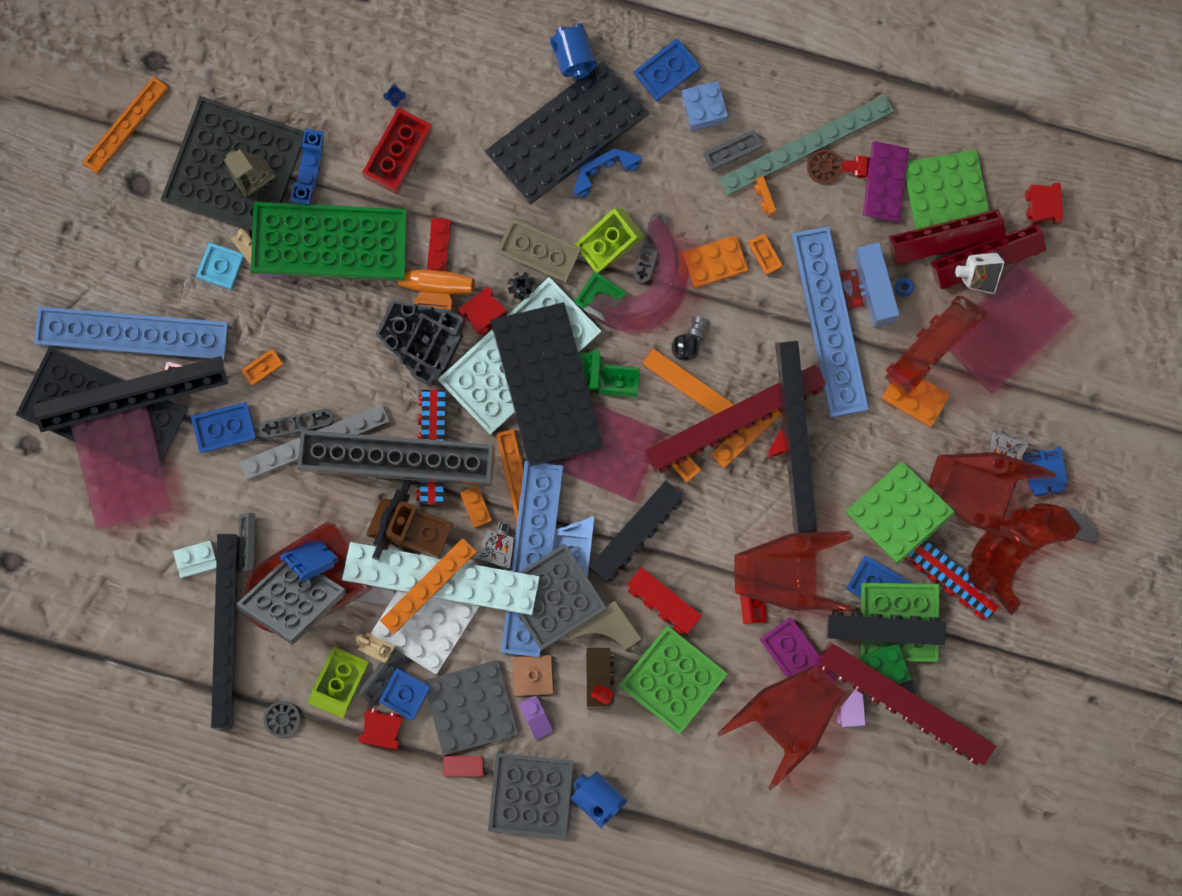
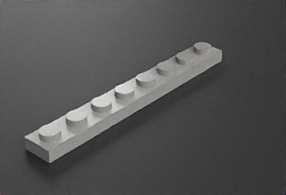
(289, 451)

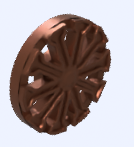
(824, 166)

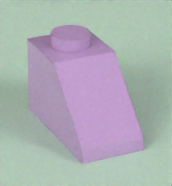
(851, 711)

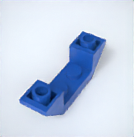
(627, 160)
(309, 167)

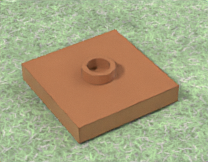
(532, 675)

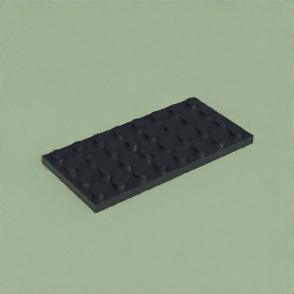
(566, 133)
(65, 375)
(546, 384)

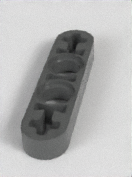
(647, 247)
(296, 421)

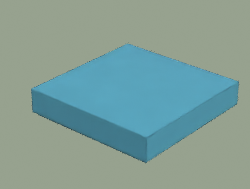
(220, 266)

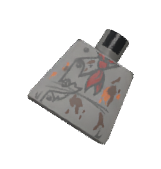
(1007, 445)
(496, 548)

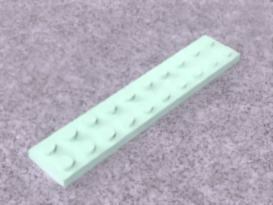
(469, 585)

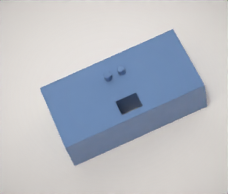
(876, 285)

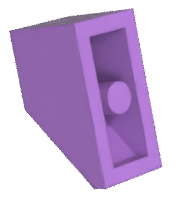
(535, 717)

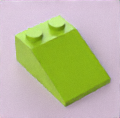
(610, 239)
(338, 682)

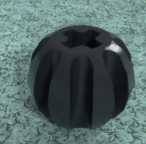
(521, 291)
(685, 347)

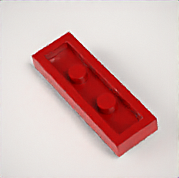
(438, 244)

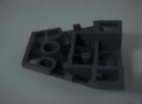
(422, 338)

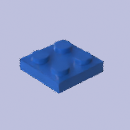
(405, 693)

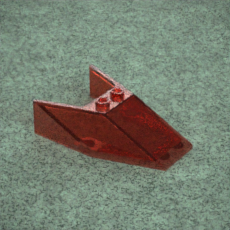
(981, 488)
(785, 571)
(793, 714)

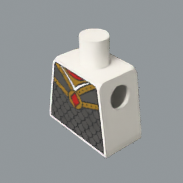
(981, 272)

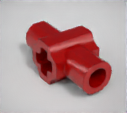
(858, 166)

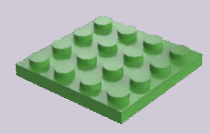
(945, 188)
(899, 512)
(905, 601)
(673, 680)

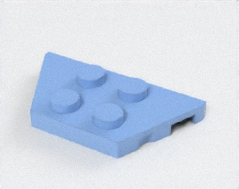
(578, 540)

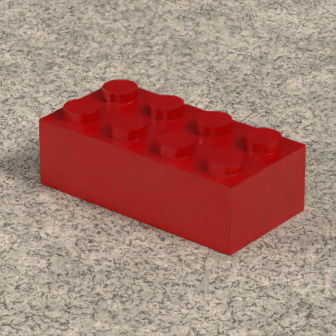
(397, 151)

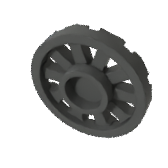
(281, 719)

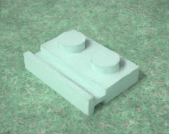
(195, 559)

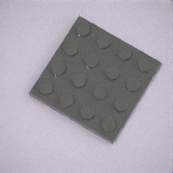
(563, 597)
(288, 604)
(470, 708)
(530, 796)

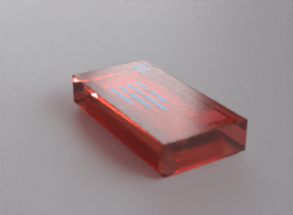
(851, 289)

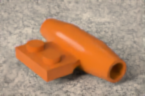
(437, 286)

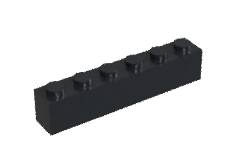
(635, 532)
(886, 629)

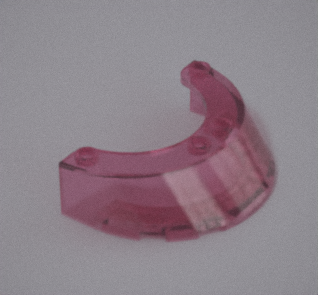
(657, 302)

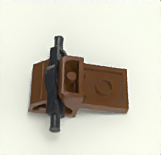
(404, 525)

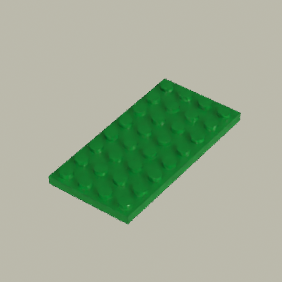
(328, 241)

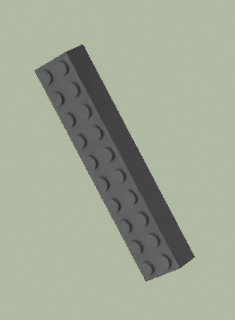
(396, 458)

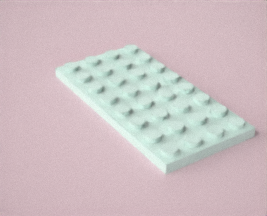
(478, 376)

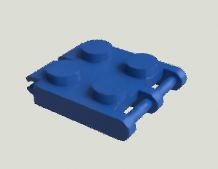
(1054, 463)
(310, 559)

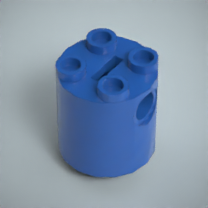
(573, 51)
(597, 798)

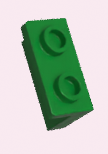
(590, 364)
(619, 380)

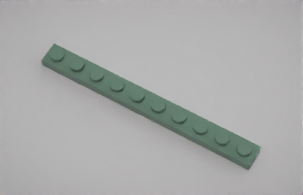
(806, 145)

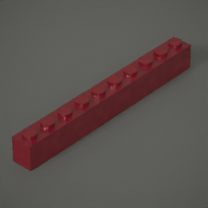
(727, 423)
(906, 703)

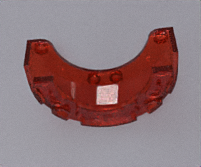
(934, 344)
(999, 558)

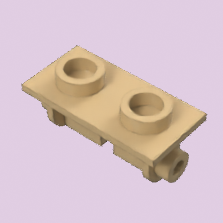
(243, 242)
(375, 647)

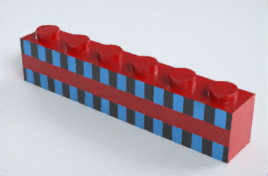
(433, 428)
(952, 578)

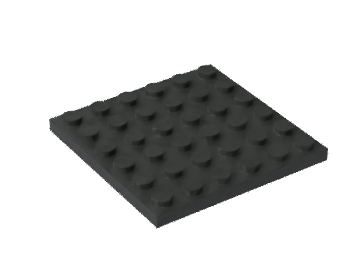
(200, 176)

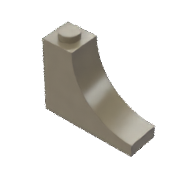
(610, 624)

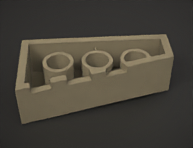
(248, 171)

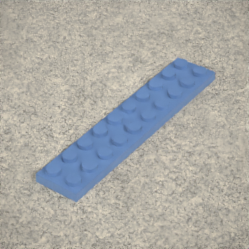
(829, 322)
(130, 333)
(532, 542)

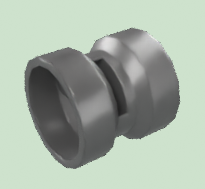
(699, 327)

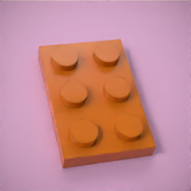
(715, 261)
(922, 404)

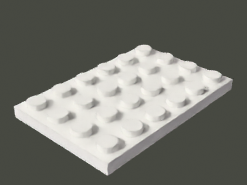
(431, 631)

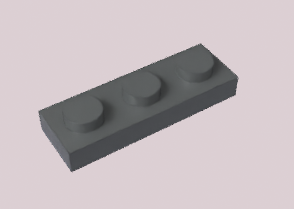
(732, 150)
(247, 542)
(381, 676)

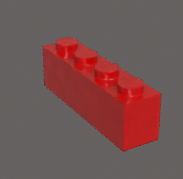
(664, 601)

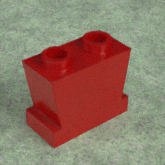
(1044, 203)
(481, 310)
(381, 729)

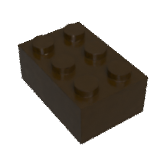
(598, 672)

